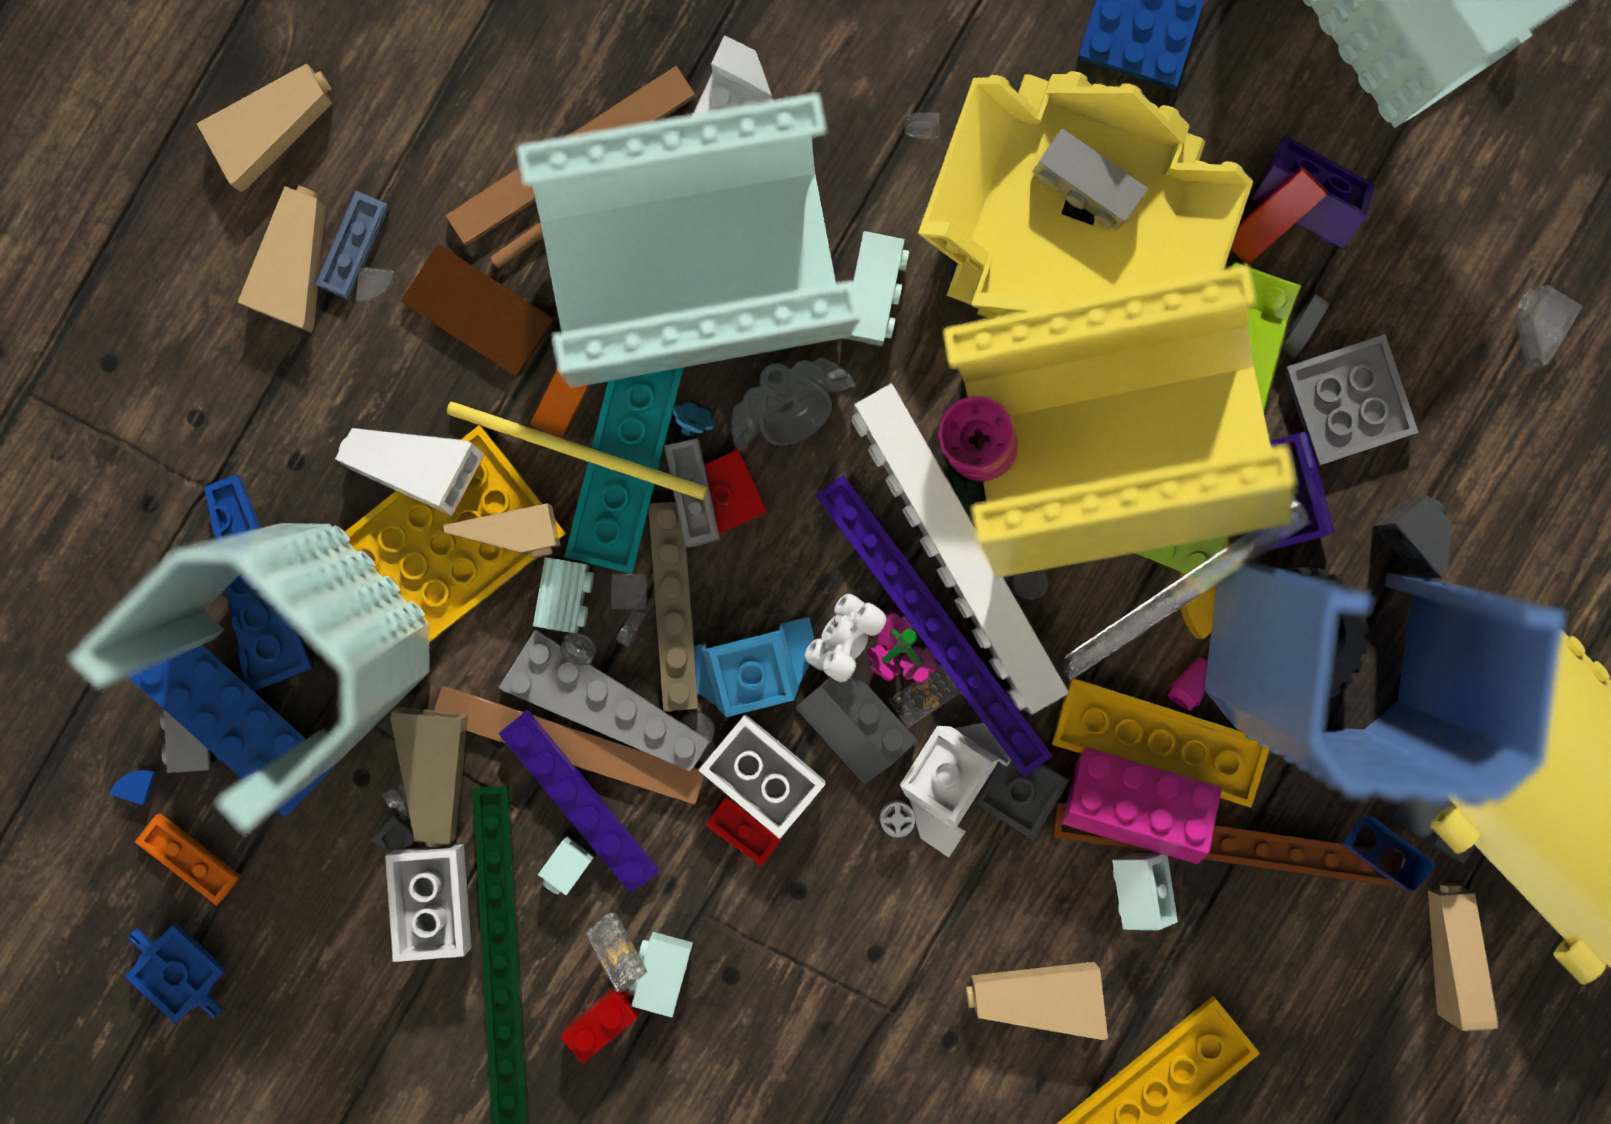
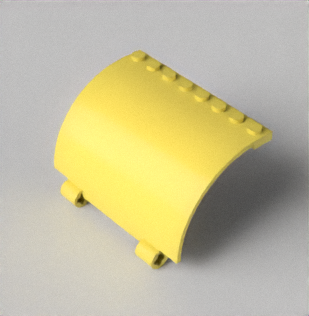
(1557, 824)

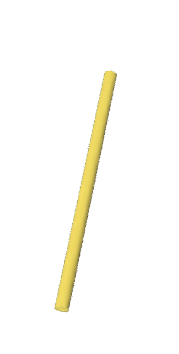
(577, 450)

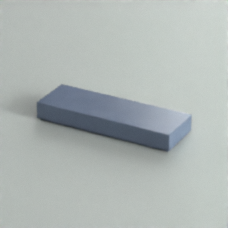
(352, 245)

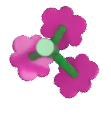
(898, 639)

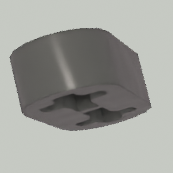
(1304, 325)

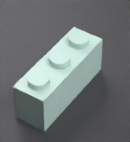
(877, 287)

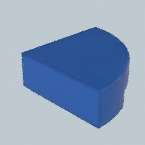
(135, 786)

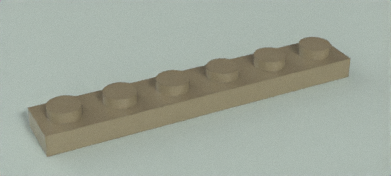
(673, 609)

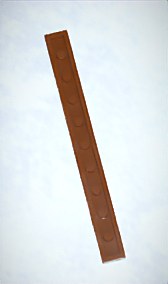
(1268, 851)

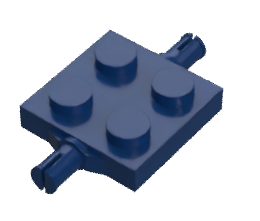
(175, 973)

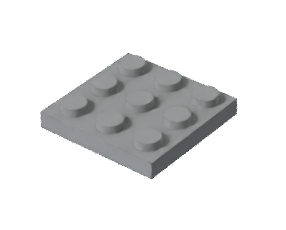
(1350, 400)

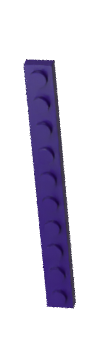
(933, 626)

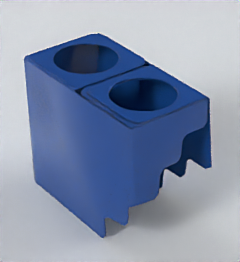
(1414, 869)

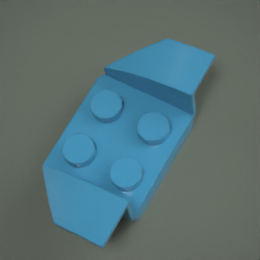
(754, 669)

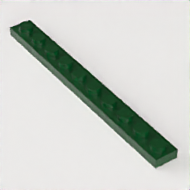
(500, 955)

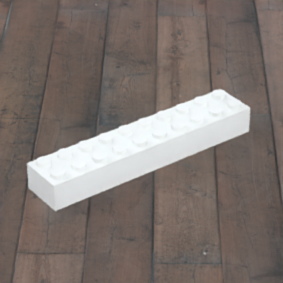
(955, 544)

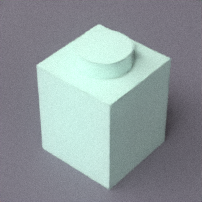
(565, 866)

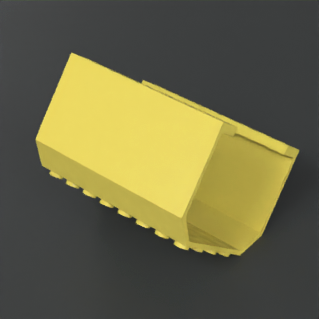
(1127, 424)

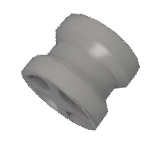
(897, 824)

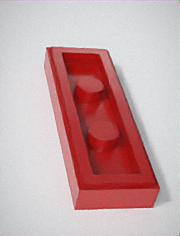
(1277, 215)

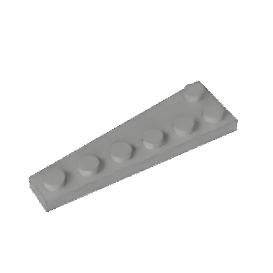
(599, 703)

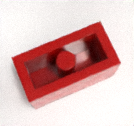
(599, 1024)

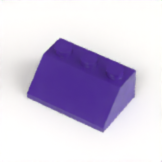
(1342, 208)
(1307, 490)

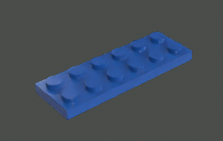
(222, 714)

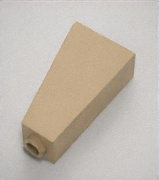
(264, 124)
(288, 261)
(1460, 959)
(1044, 998)

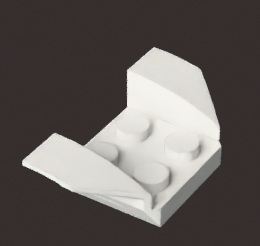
(735, 79)
(948, 780)

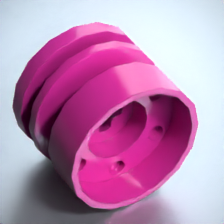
(960, 432)

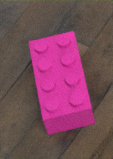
(1142, 806)

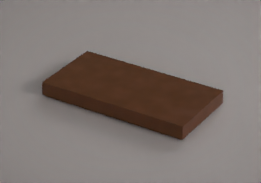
(477, 310)

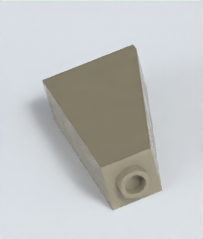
(431, 767)

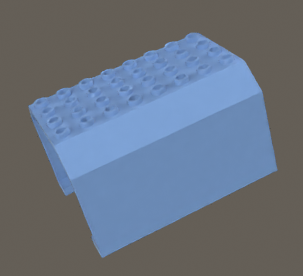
(1468, 696)

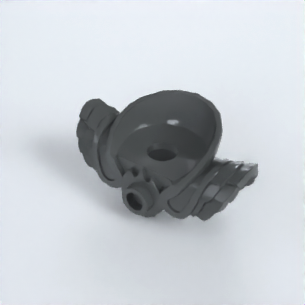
(788, 402)

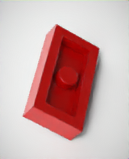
(743, 831)

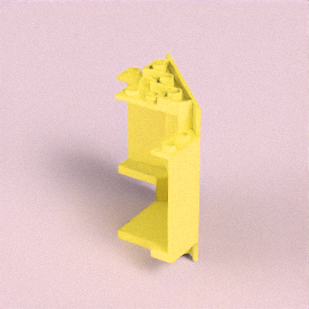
(1009, 227)

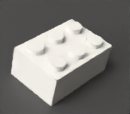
(762, 776)
(428, 903)

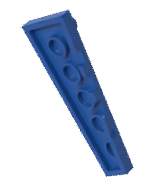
(267, 639)

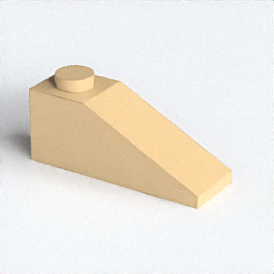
(519, 530)

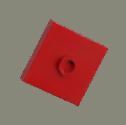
(733, 492)

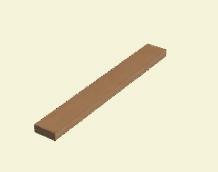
(511, 196)
(580, 747)

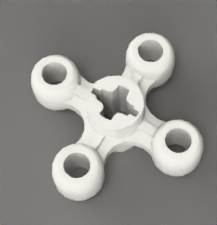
(845, 637)

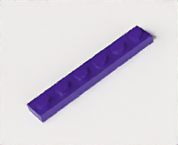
(579, 801)

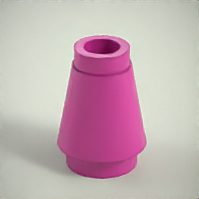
(1190, 685)

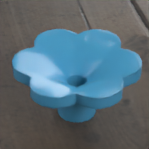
(693, 418)

